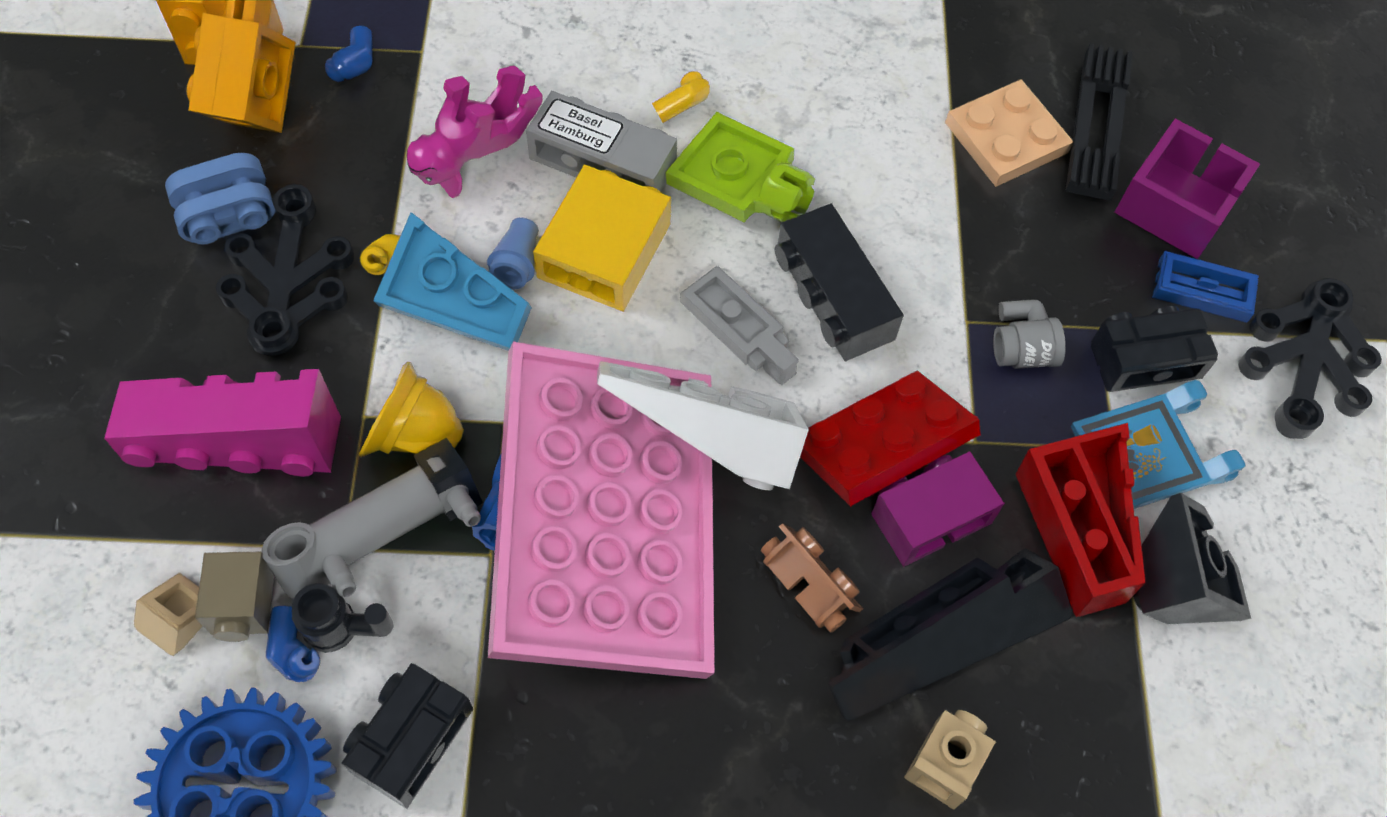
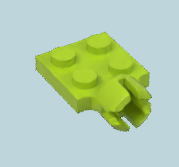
(741, 172)

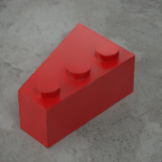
(1086, 516)

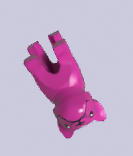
(472, 128)

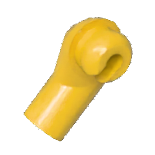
(690, 93)
(378, 254)

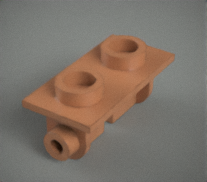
(827, 591)

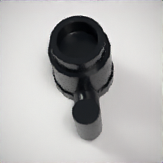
(330, 622)

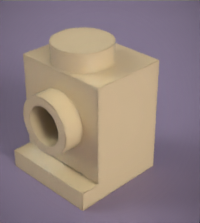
(938, 770)

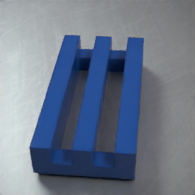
(1206, 292)

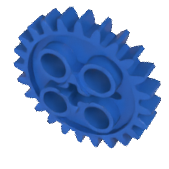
(248, 734)

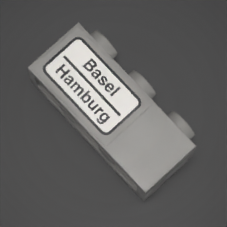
(574, 133)

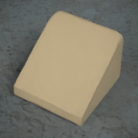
(168, 614)

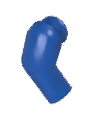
(352, 59)
(287, 652)

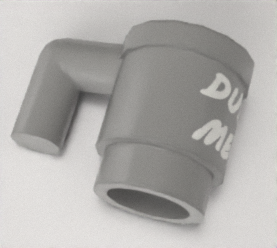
(1029, 342)

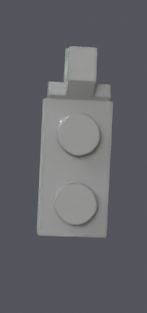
(740, 324)

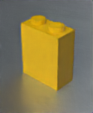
(603, 237)

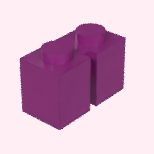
(946, 499)

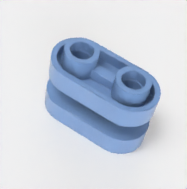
(219, 198)

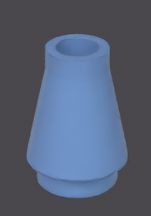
(513, 256)

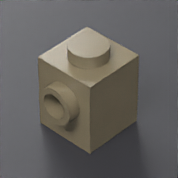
(234, 595)

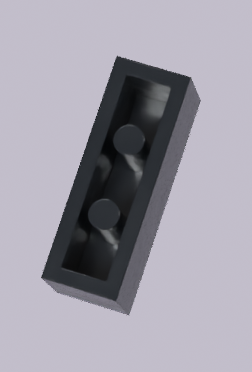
(838, 282)

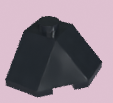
(1187, 571)

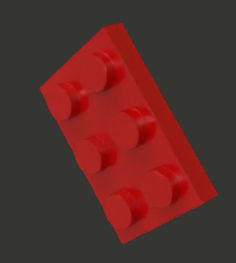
(887, 437)

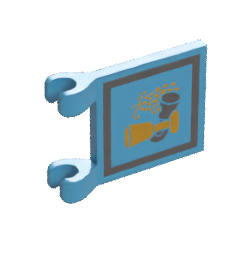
(1160, 448)

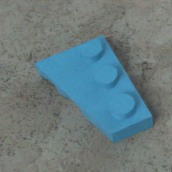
(449, 290)

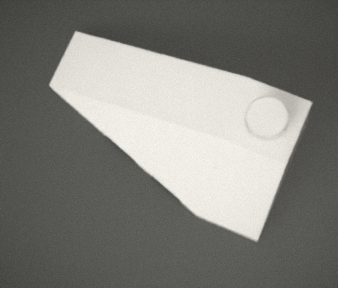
(741, 431)

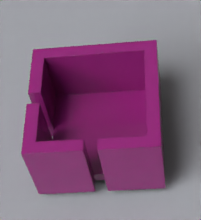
(1177, 203)

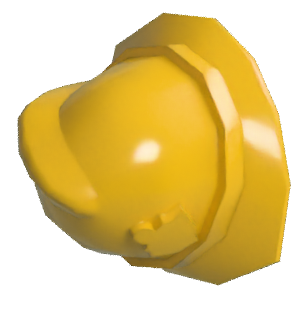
(413, 417)

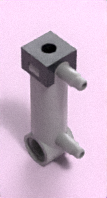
(323, 550)

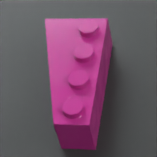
(227, 423)

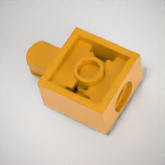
(241, 67)

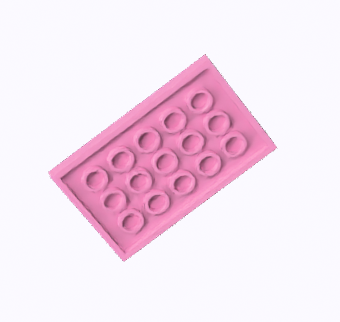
(599, 526)

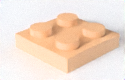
(1008, 132)

